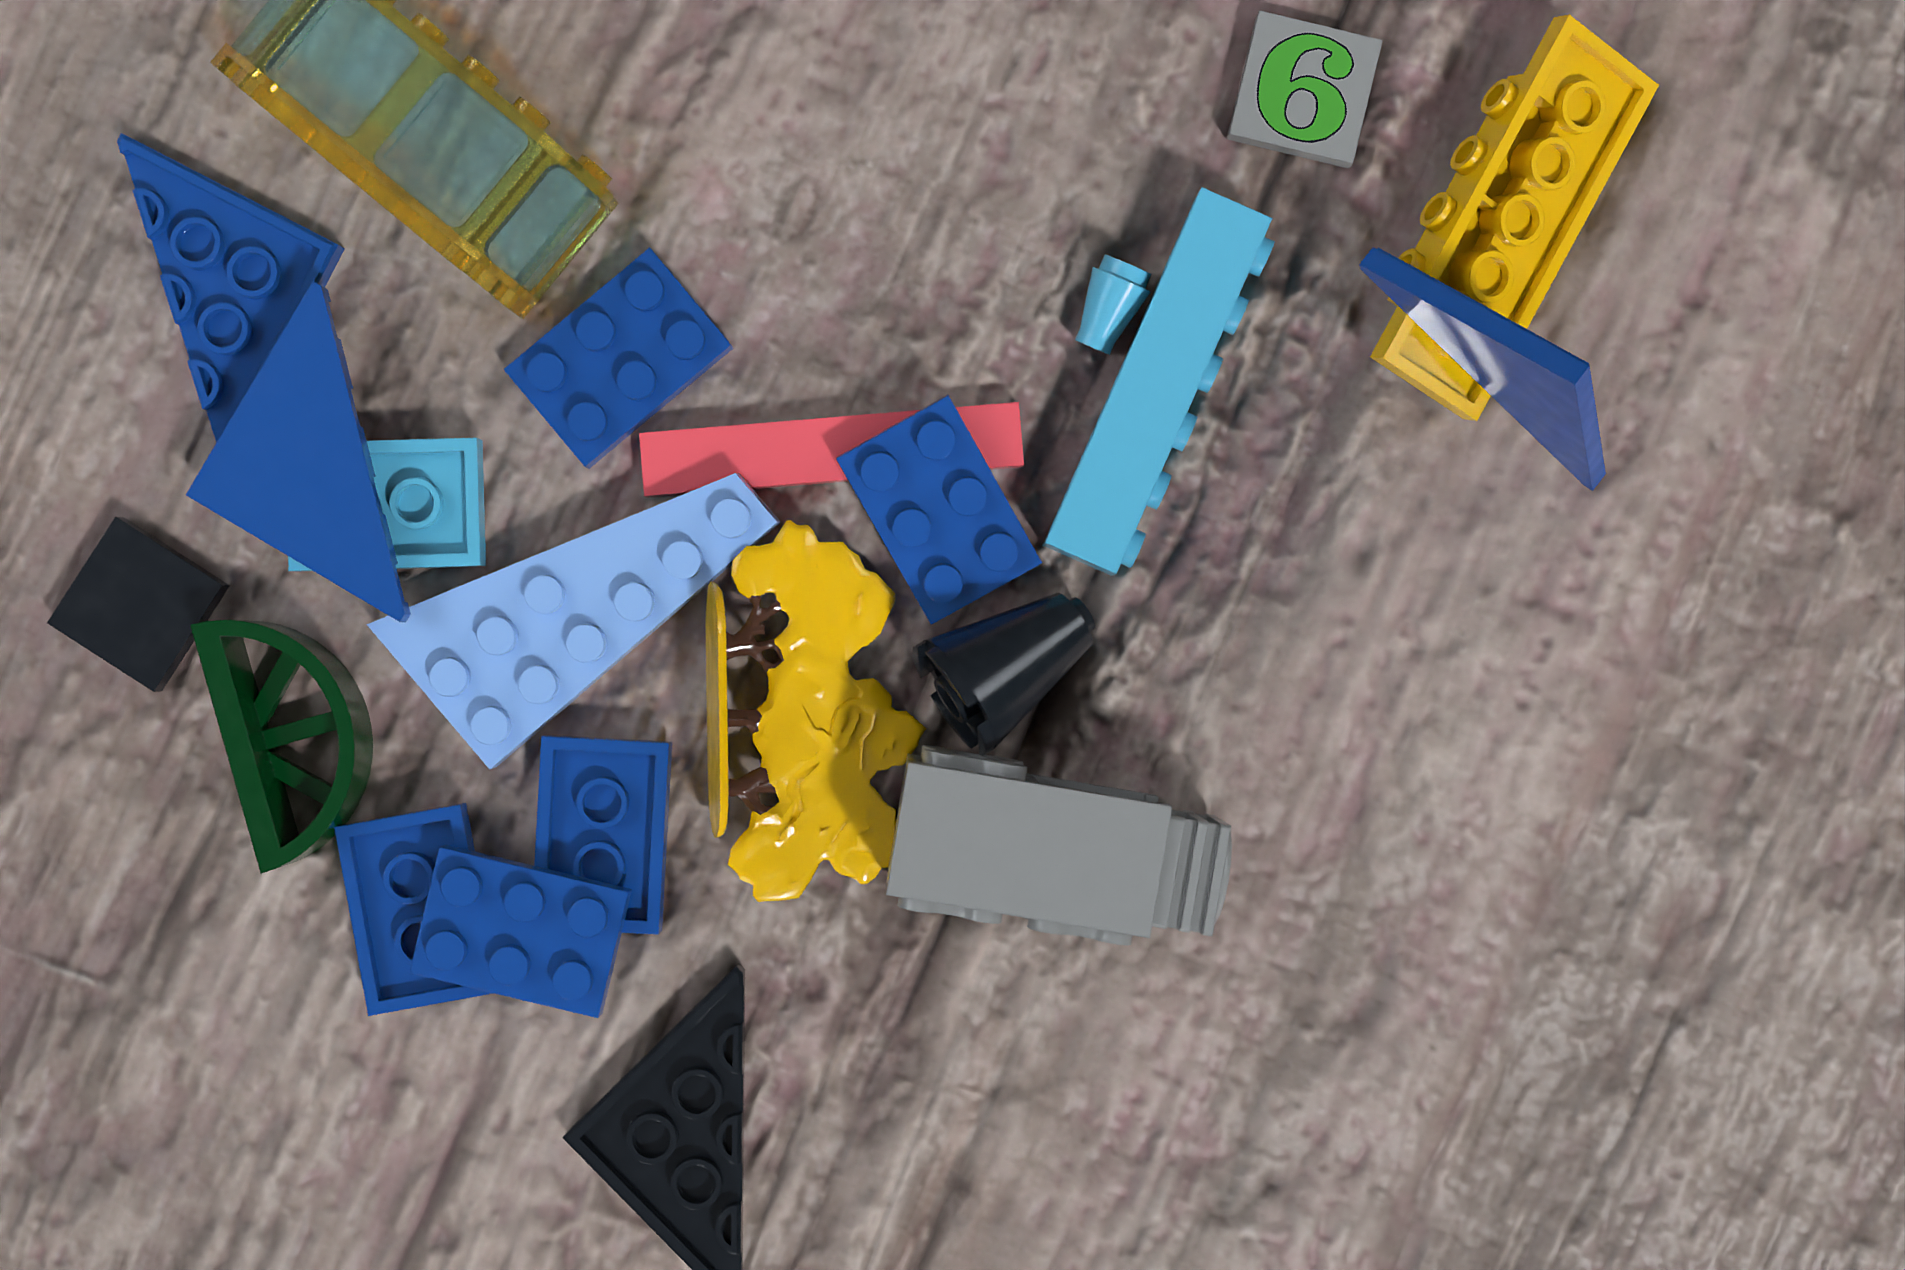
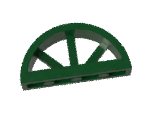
(251, 745)

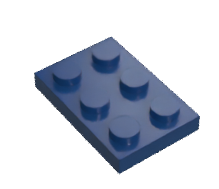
(618, 358)
(939, 509)
(607, 817)
(387, 883)
(520, 931)

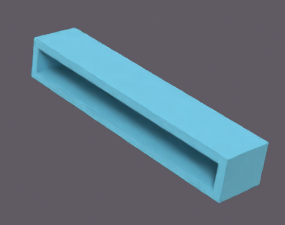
(1158, 382)

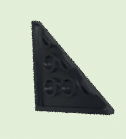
(676, 1132)

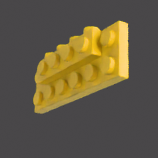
(1519, 197)

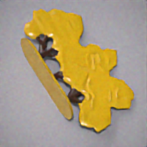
(819, 725)

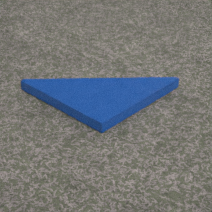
(225, 270)
(1522, 371)
(301, 467)

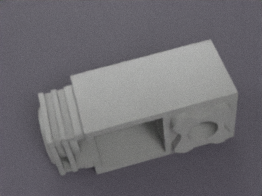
(1063, 853)

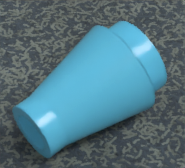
(1111, 302)

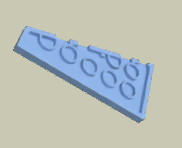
(544, 630)

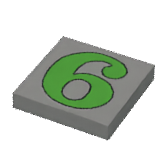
(1304, 89)

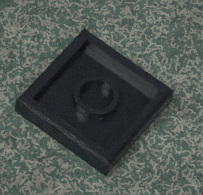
(137, 604)

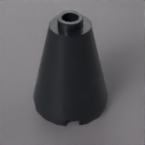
(1003, 665)

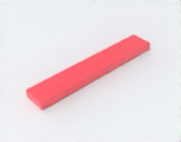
(800, 449)

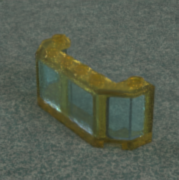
(425, 138)

